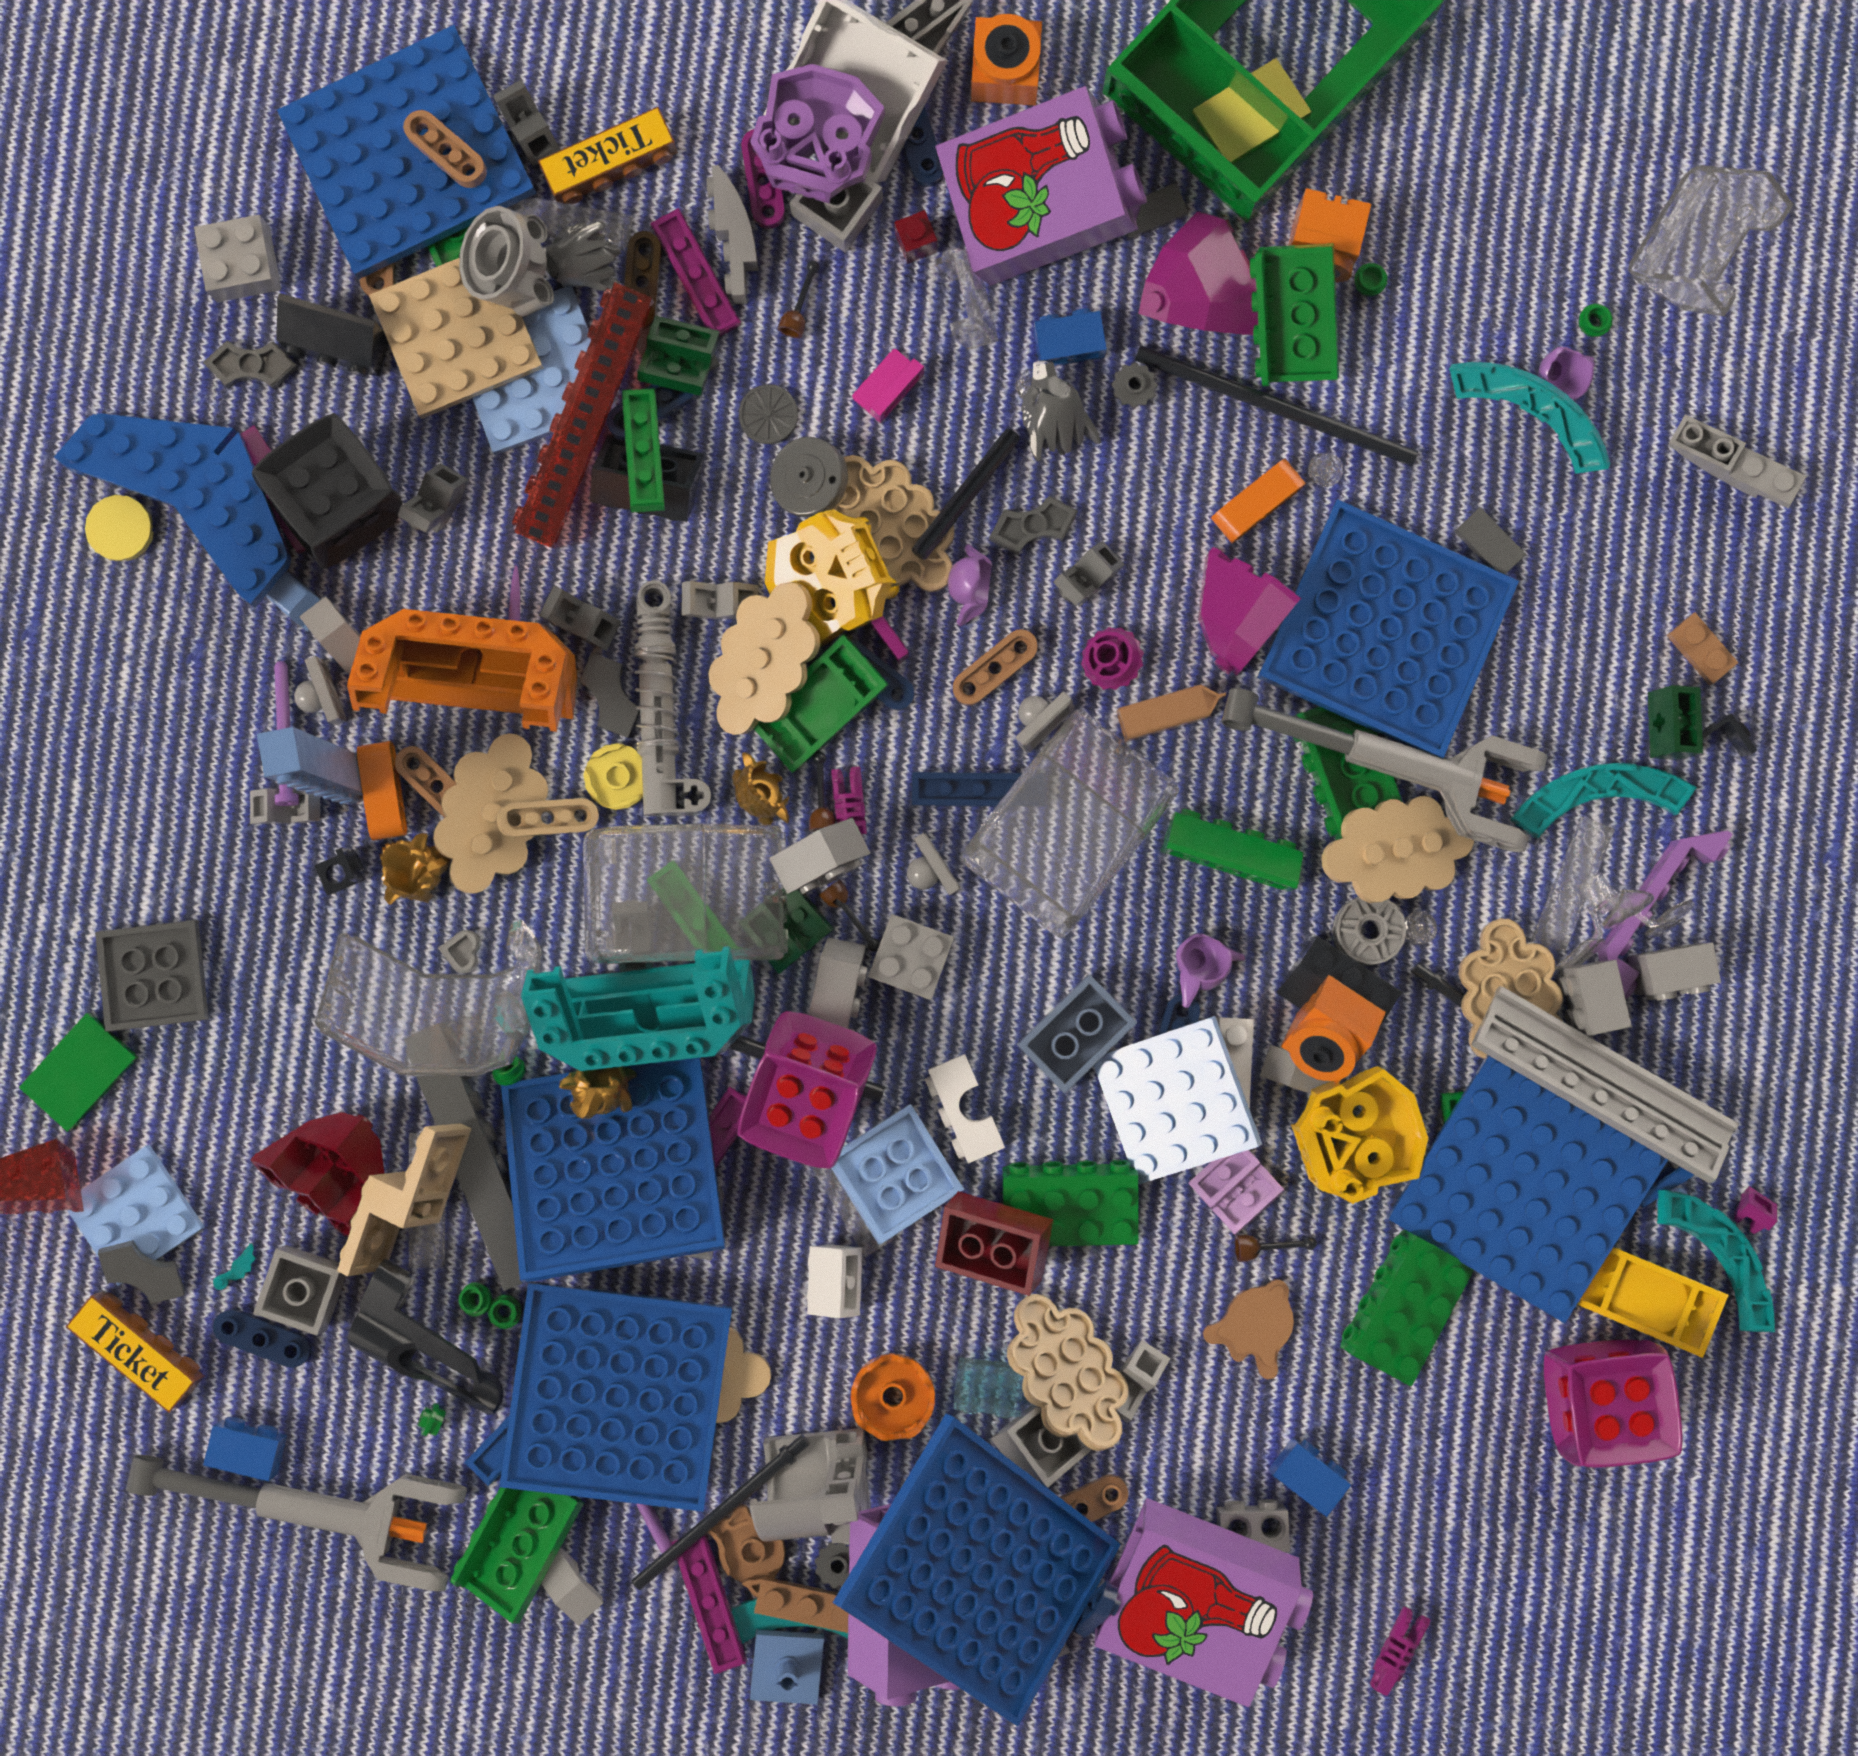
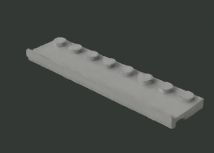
(1605, 1084)

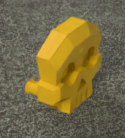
(843, 569)
(1386, 1125)

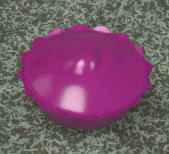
(1112, 658)

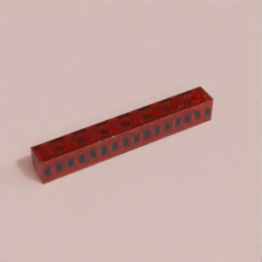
(583, 415)

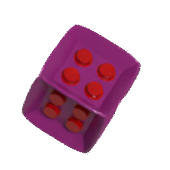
(806, 1089)
(1613, 1403)

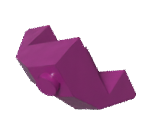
(1202, 280)
(1239, 609)

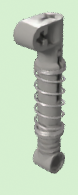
(657, 712)

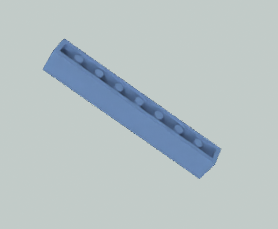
(310, 765)

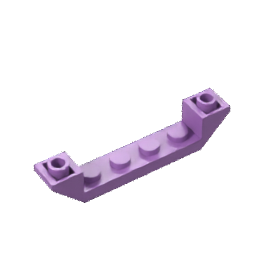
(1706, 849)

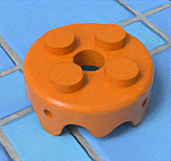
(887, 1420)

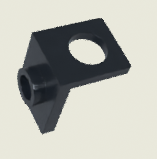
(1736, 733)
(351, 865)

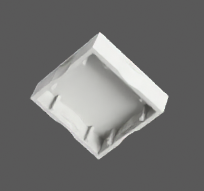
(884, 60)

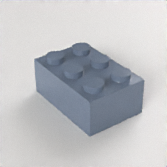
(1076, 1033)

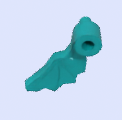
(238, 1269)

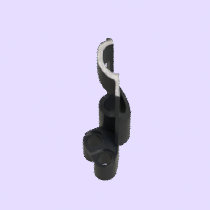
(394, 1337)

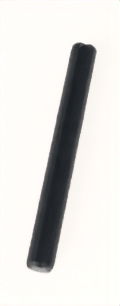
(965, 494)

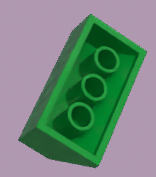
(1233, 851)

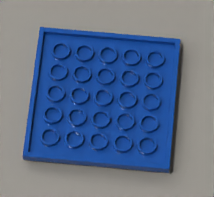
(370, 177)
(1388, 629)
(612, 1183)
(1527, 1188)
(615, 1396)

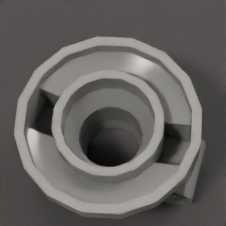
(506, 261)

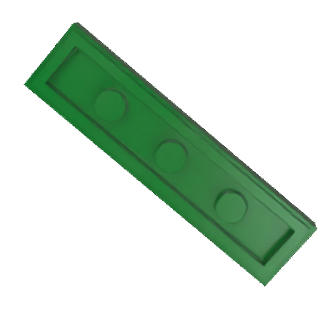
(643, 450)

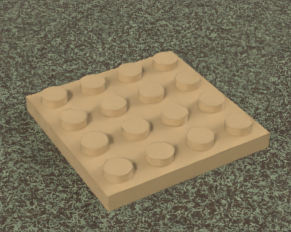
(450, 340)

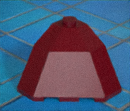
(325, 1165)

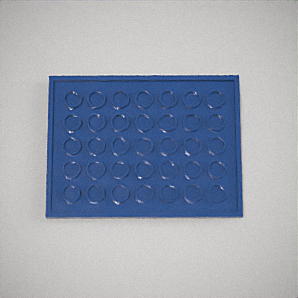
(978, 1571)

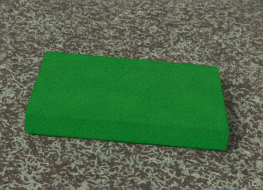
(78, 1072)

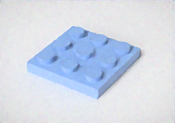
(895, 1174)
(136, 1204)

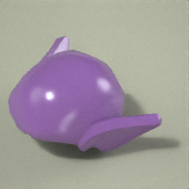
(1568, 371)
(970, 584)
(1203, 964)

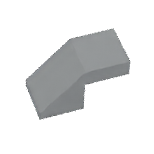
(713, 600)
(332, 632)
(266, 812)
(1281, 1069)
(1142, 1373)
(569, 1589)

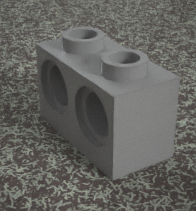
(1254, 1517)

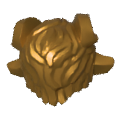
(759, 791)
(412, 869)
(599, 1090)

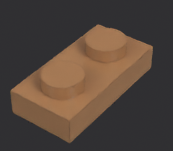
(1702, 648)

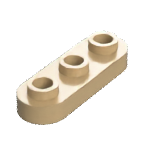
(562, 817)

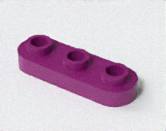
(761, 196)

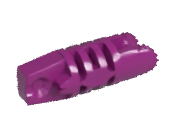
(849, 804)
(1398, 1651)

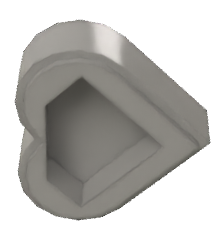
(461, 951)

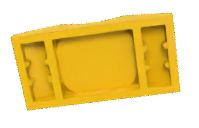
(1655, 1301)

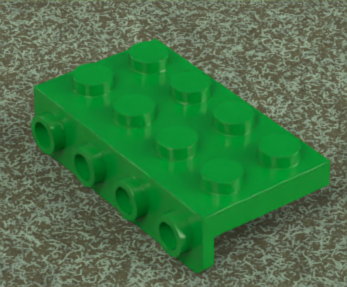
(1295, 313)
(1338, 783)
(1084, 1199)
(1406, 1307)
(515, 1548)

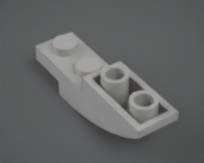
(732, 224)
(1734, 464)

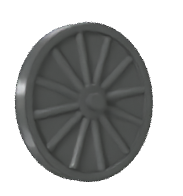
(768, 414)

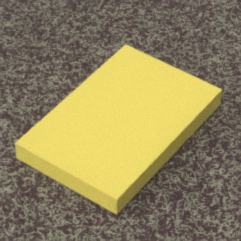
(1237, 127)

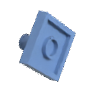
(786, 1666)

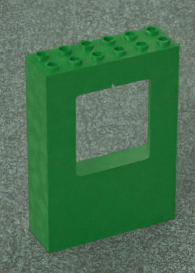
(1180, 66)

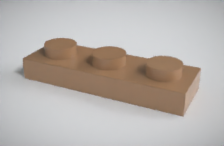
(800, 1604)

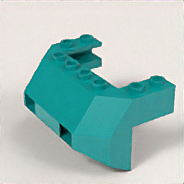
(641, 1012)

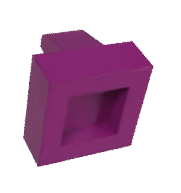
(1758, 1208)

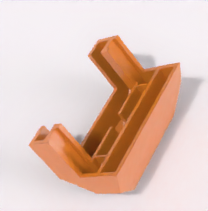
(465, 665)

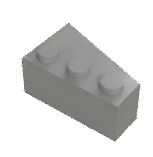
(931, 21)
(837, 982)

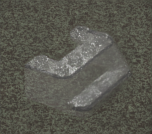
(1703, 231)

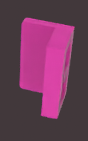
(888, 385)

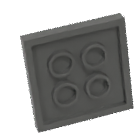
(151, 975)

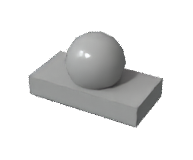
(320, 693)
(1041, 718)
(926, 870)

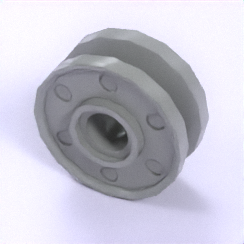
(1389, 927)

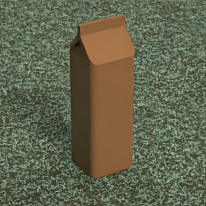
(1167, 712)

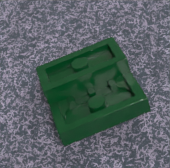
(678, 355)
(805, 928)

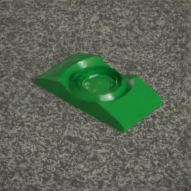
(834, 694)

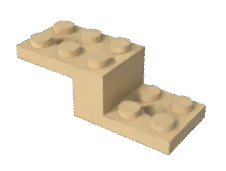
(404, 1198)

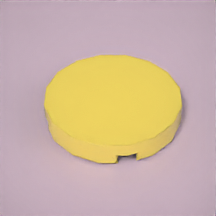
(119, 528)
(615, 777)

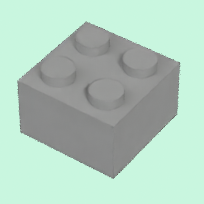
(844, 216)
(237, 258)
(820, 857)
(911, 956)
(1675, 969)
(1594, 997)
(300, 1290)
(1038, 1450)

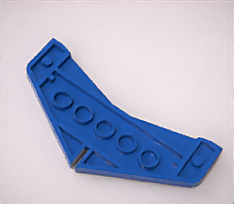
(201, 474)

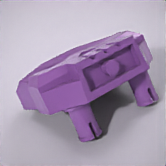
(826, 105)

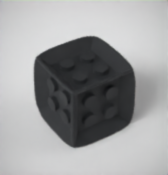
(328, 490)

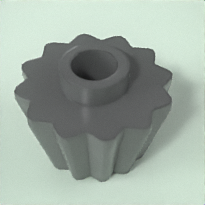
(1134, 374)
(826, 1571)

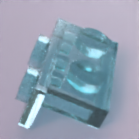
(987, 1388)

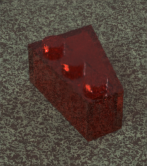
(40, 1180)

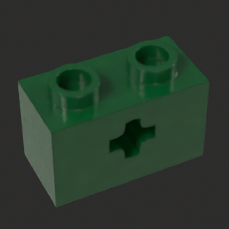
(1675, 722)

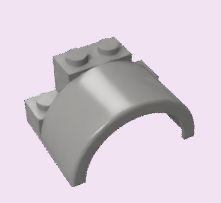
(816, 1492)

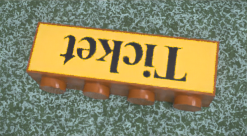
(608, 157)
(136, 1350)

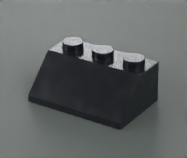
(330, 336)
(679, 475)
(1321, 960)

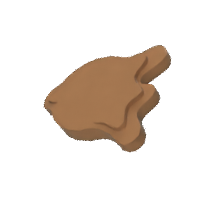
(1255, 1324)
(744, 1553)

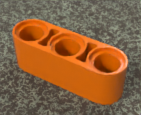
(1258, 500)
(381, 790)

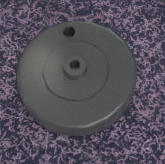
(808, 476)

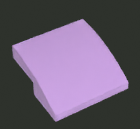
(1236, 1189)

